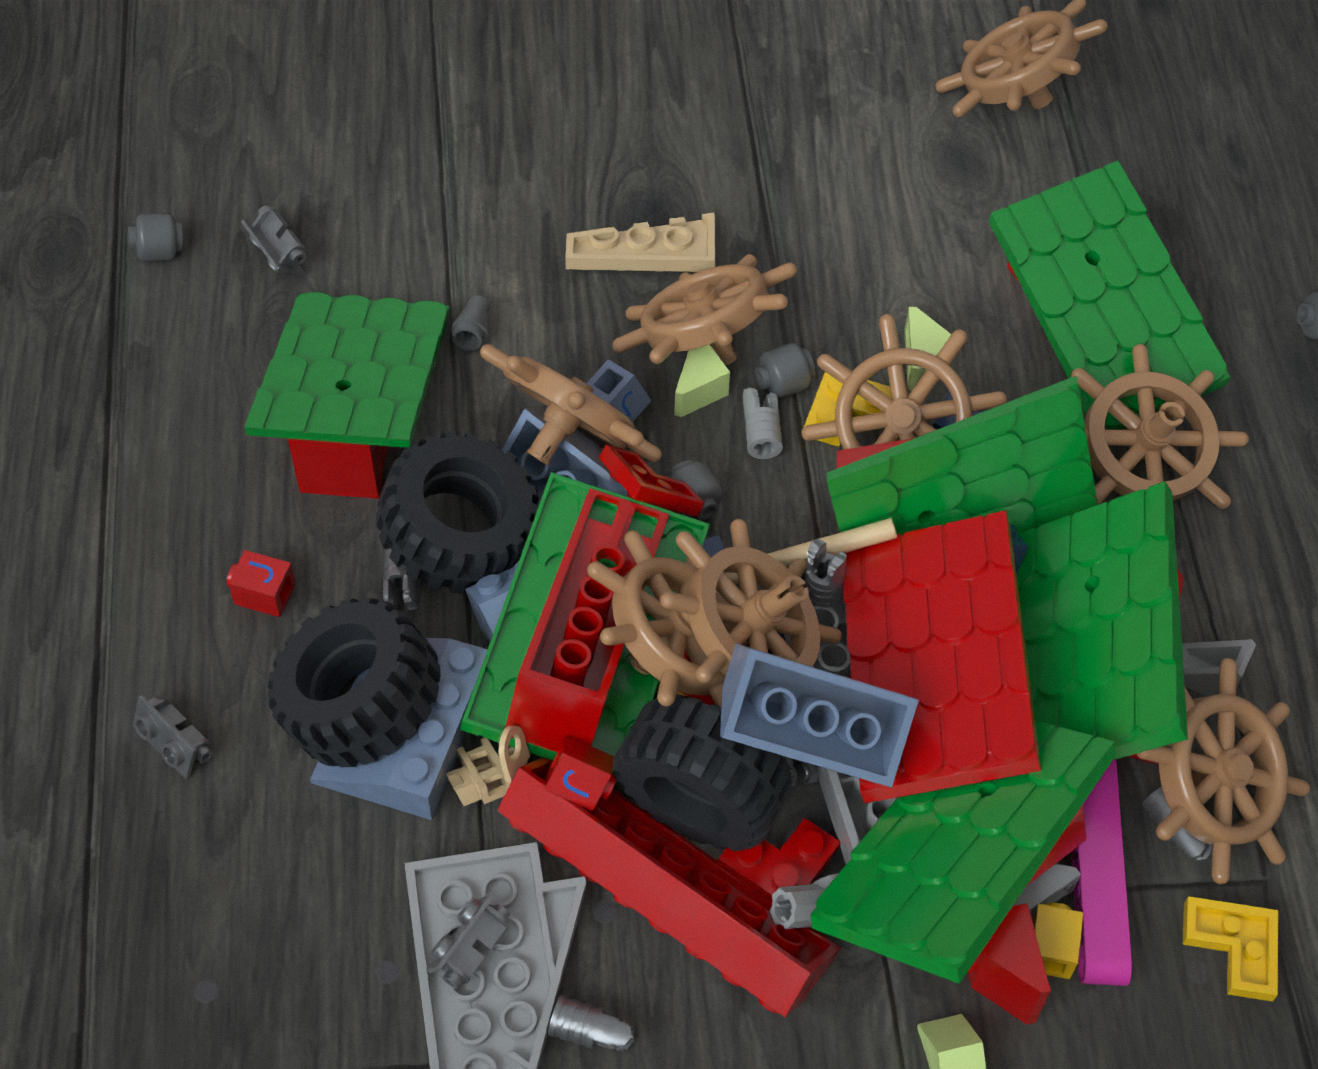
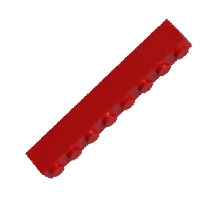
(674, 888)

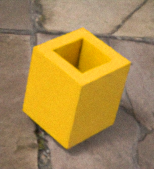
(1058, 937)

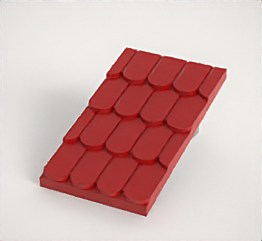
(945, 627)

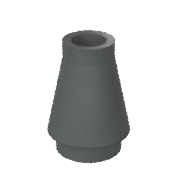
(471, 325)

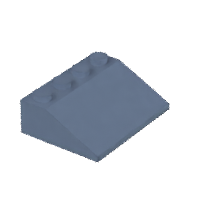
(416, 773)

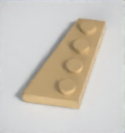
(645, 248)

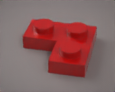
(646, 486)
(795, 864)

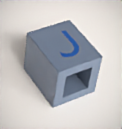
(619, 389)

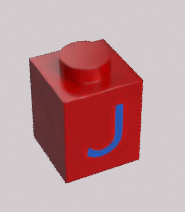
(261, 583)
(580, 773)

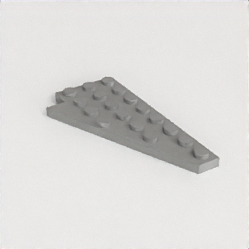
(511, 996)

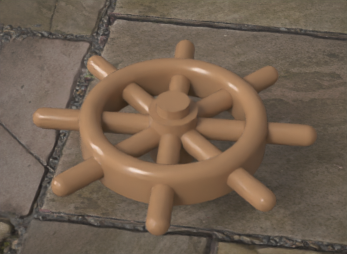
(1021, 58)
(705, 309)
(568, 406)
(903, 413)
(1154, 433)
(752, 615)
(661, 643)
(1226, 771)

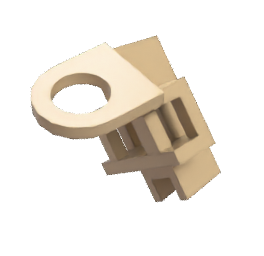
(488, 773)

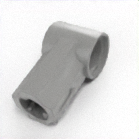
(795, 903)

